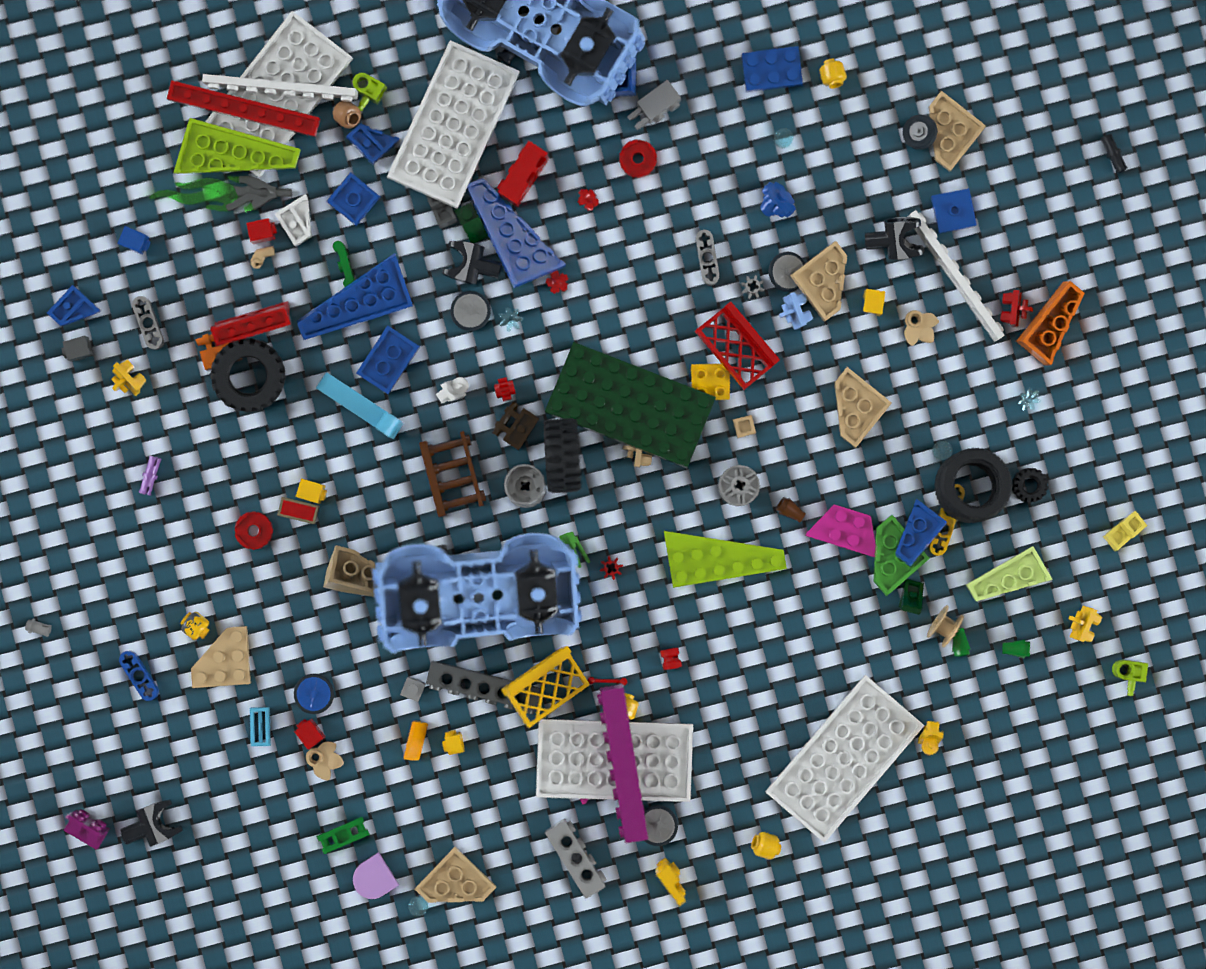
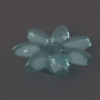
(507, 316)
(1029, 399)

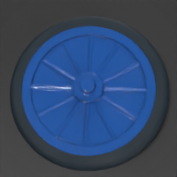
(313, 693)

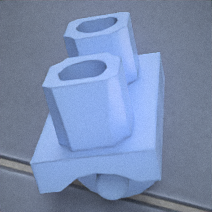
(793, 311)

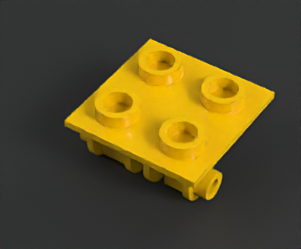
(711, 379)

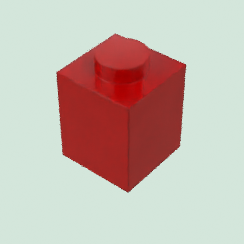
(261, 230)
(309, 733)

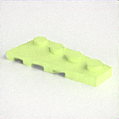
(1016, 573)

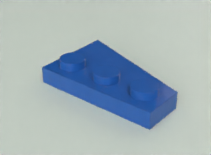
(919, 532)

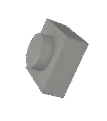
(413, 689)

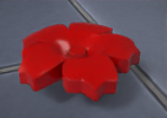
(588, 198)
(557, 282)

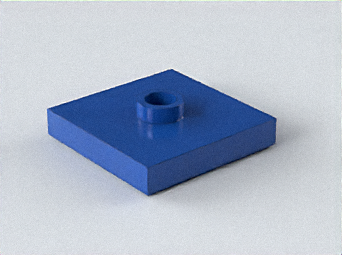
(353, 199)
(953, 211)

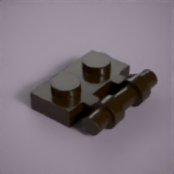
(521, 427)

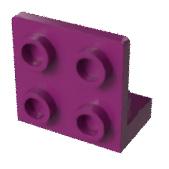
(86, 829)

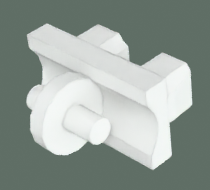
(453, 390)

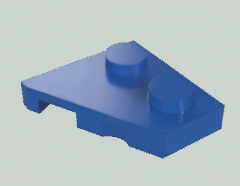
(72, 307)

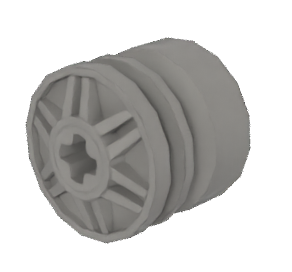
(525, 475)
(735, 496)

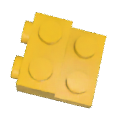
(669, 876)

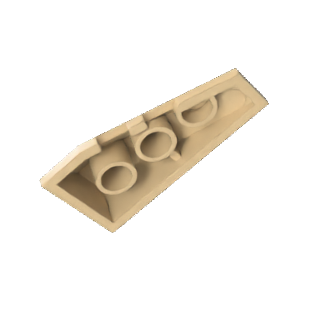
(350, 572)

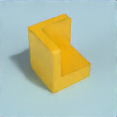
(874, 301)

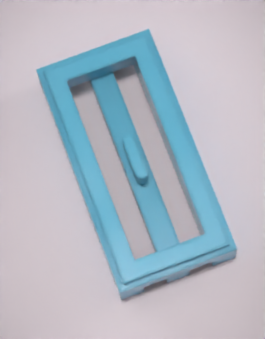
(260, 726)

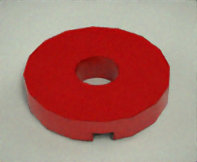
(638, 147)
(242, 530)

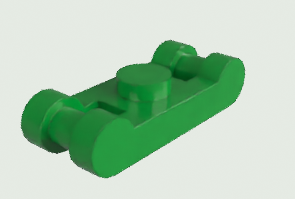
(344, 263)
(343, 835)

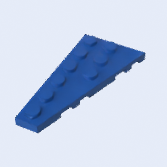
(514, 240)
(368, 297)

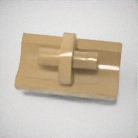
(640, 459)

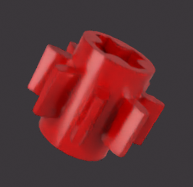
(504, 389)
(610, 562)

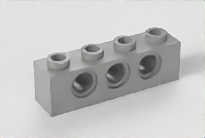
(587, 886)

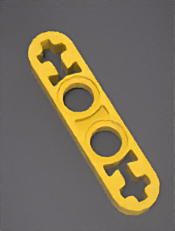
(950, 523)

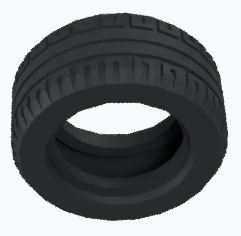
(993, 467)

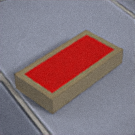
(298, 510)

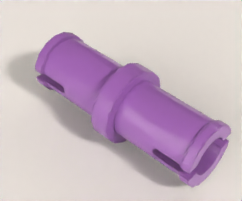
(150, 475)

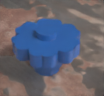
(777, 201)

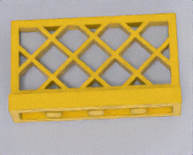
(537, 672)

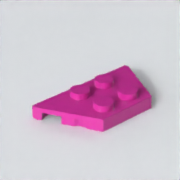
(845, 529)

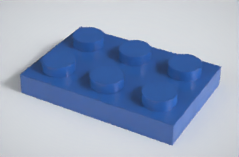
(772, 69)
(388, 360)

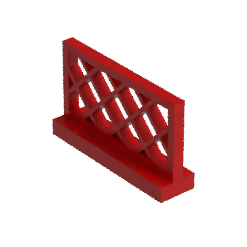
(251, 324)
(750, 338)

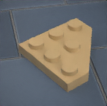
(955, 129)
(823, 280)
(857, 406)
(224, 661)
(455, 881)

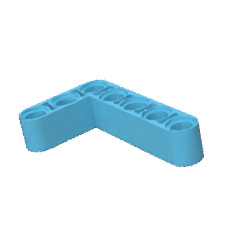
(360, 405)

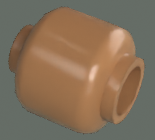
(346, 114)

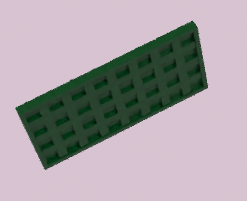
(630, 405)

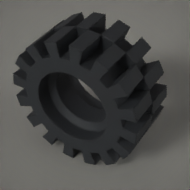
(1041, 485)

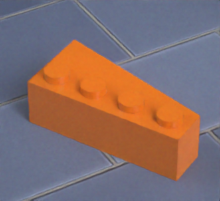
(1047, 329)

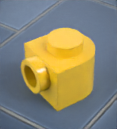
(453, 742)

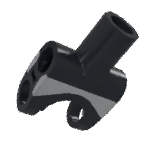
(894, 238)
(472, 264)
(150, 825)

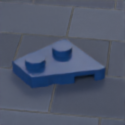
(371, 142)

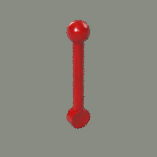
(591, 680)

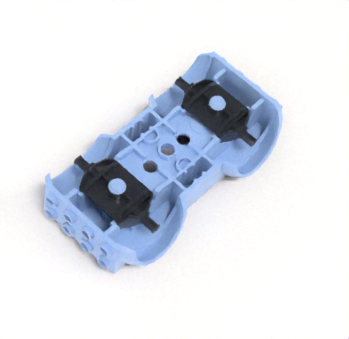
(578, 64)
(421, 579)

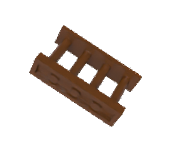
(439, 487)

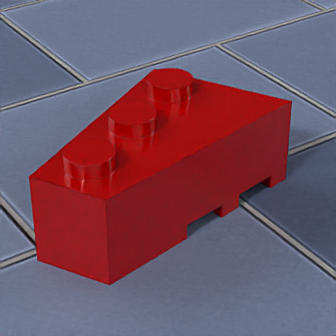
(523, 173)

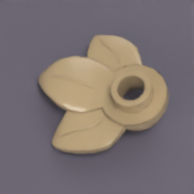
(922, 329)
(327, 760)

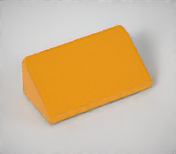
(415, 740)

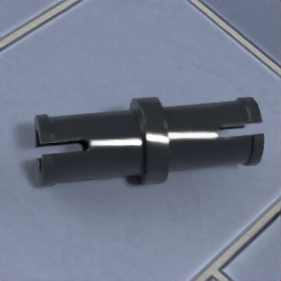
(1114, 153)

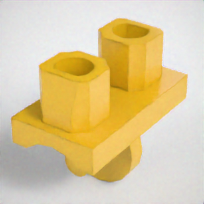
(126, 381)
(1083, 622)
(930, 738)

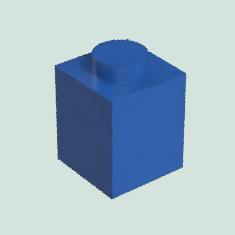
(134, 240)

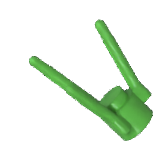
(569, 538)

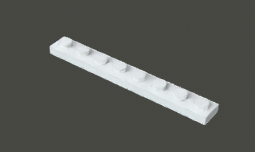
(288, 88)
(961, 282)

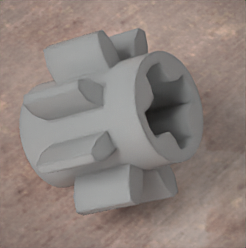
(747, 289)

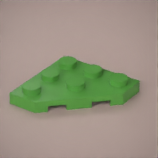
(888, 568)

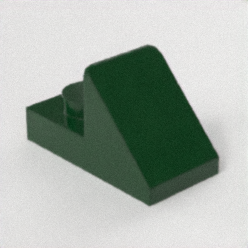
(471, 223)
(912, 597)

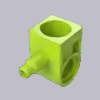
(373, 91)
(1136, 672)

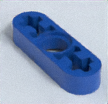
(136, 660)

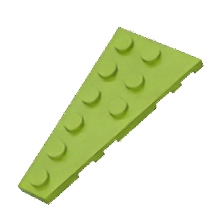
(220, 149)
(708, 559)

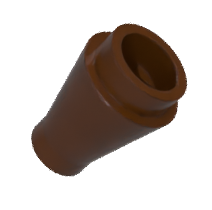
(789, 509)

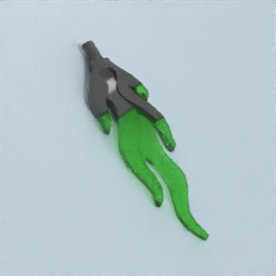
(232, 196)

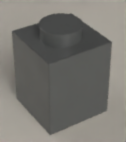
(77, 349)

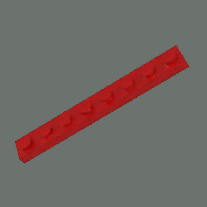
(243, 108)

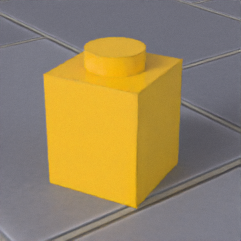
(311, 491)

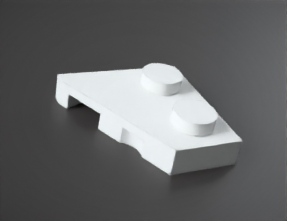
(296, 220)

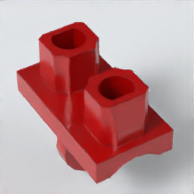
(1015, 300)

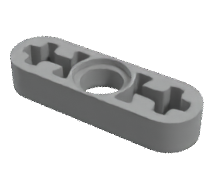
(704, 272)
(147, 337)

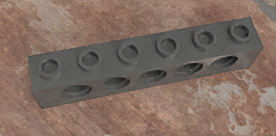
(435, 681)

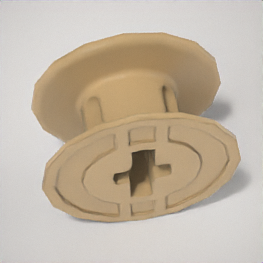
(945, 626)

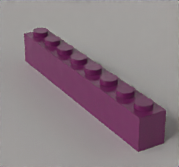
(623, 763)

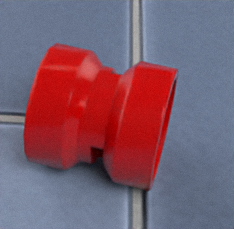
(671, 658)

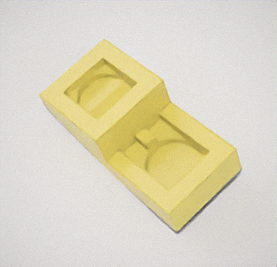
(1125, 530)

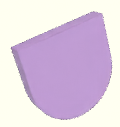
(374, 878)

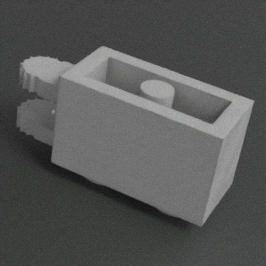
(656, 104)

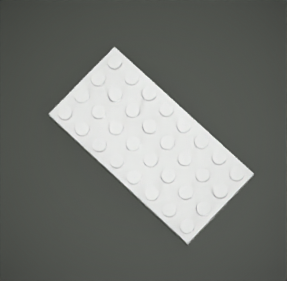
(291, 55)
(453, 124)
(844, 758)
(576, 765)

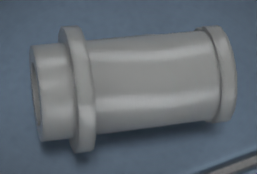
(37, 627)

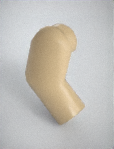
(260, 255)

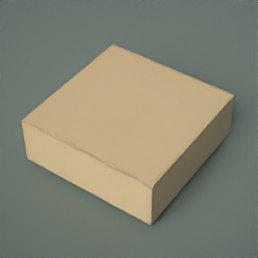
(744, 426)

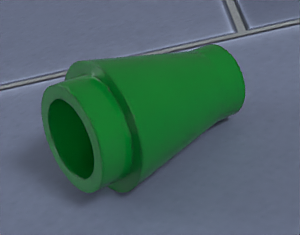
(960, 644)
(1017, 648)

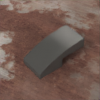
(442, 212)

